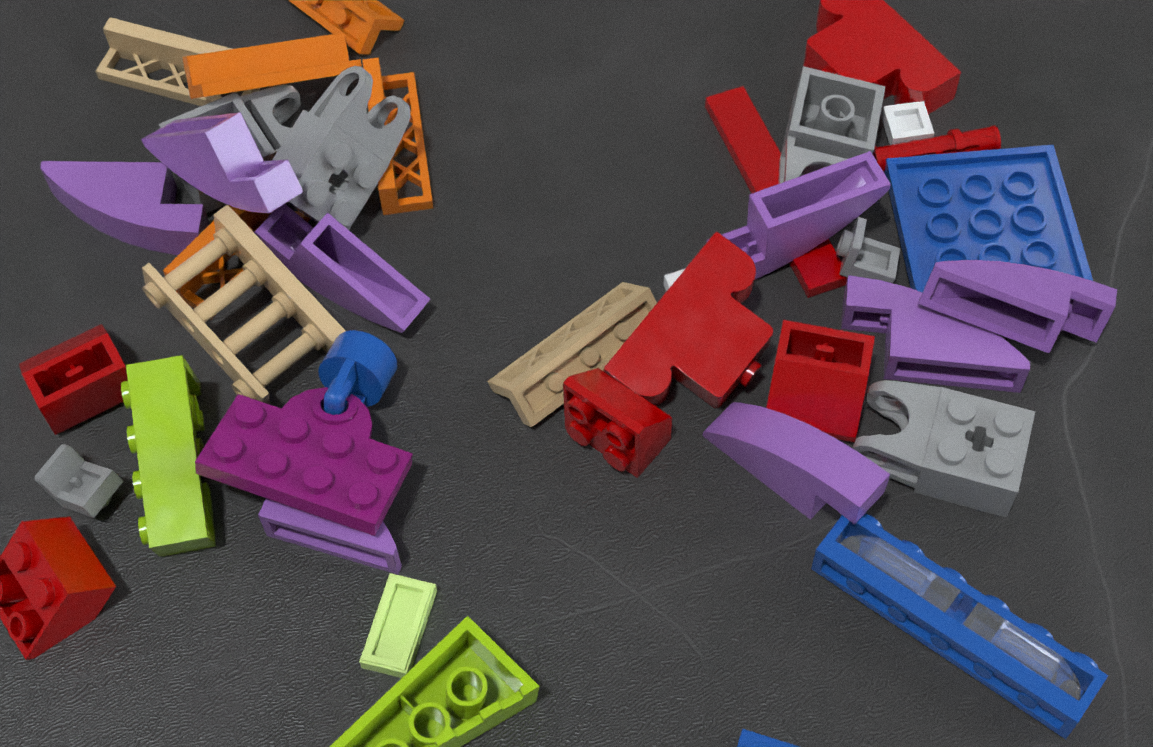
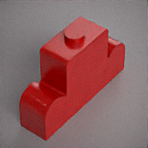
(880, 47)
(698, 331)

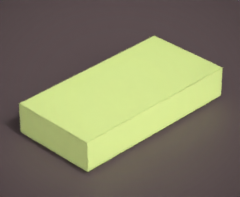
(398, 626)

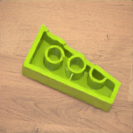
(166, 446)
(447, 696)

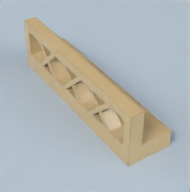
(153, 51)
(580, 345)

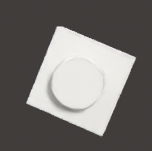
(906, 122)

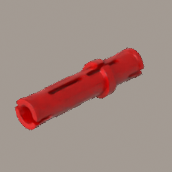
(953, 142)

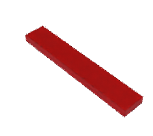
(758, 163)

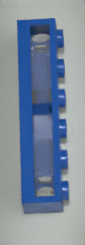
(960, 622)

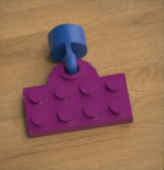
(319, 444)

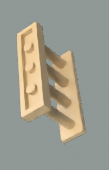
(259, 268)

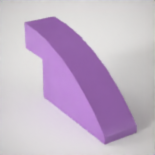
(224, 162)
(127, 202)
(807, 211)
(342, 268)
(1019, 300)
(928, 343)
(798, 460)
(330, 537)

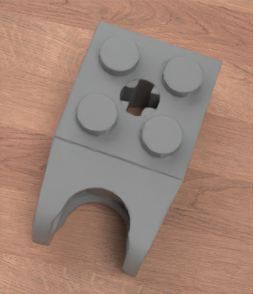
(261, 118)
(829, 122)
(342, 148)
(950, 444)

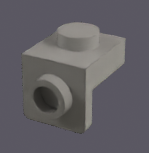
(866, 256)
(76, 482)

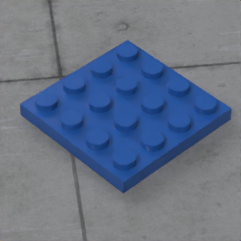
(984, 208)

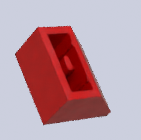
(821, 377)
(76, 378)
(614, 420)
(49, 584)

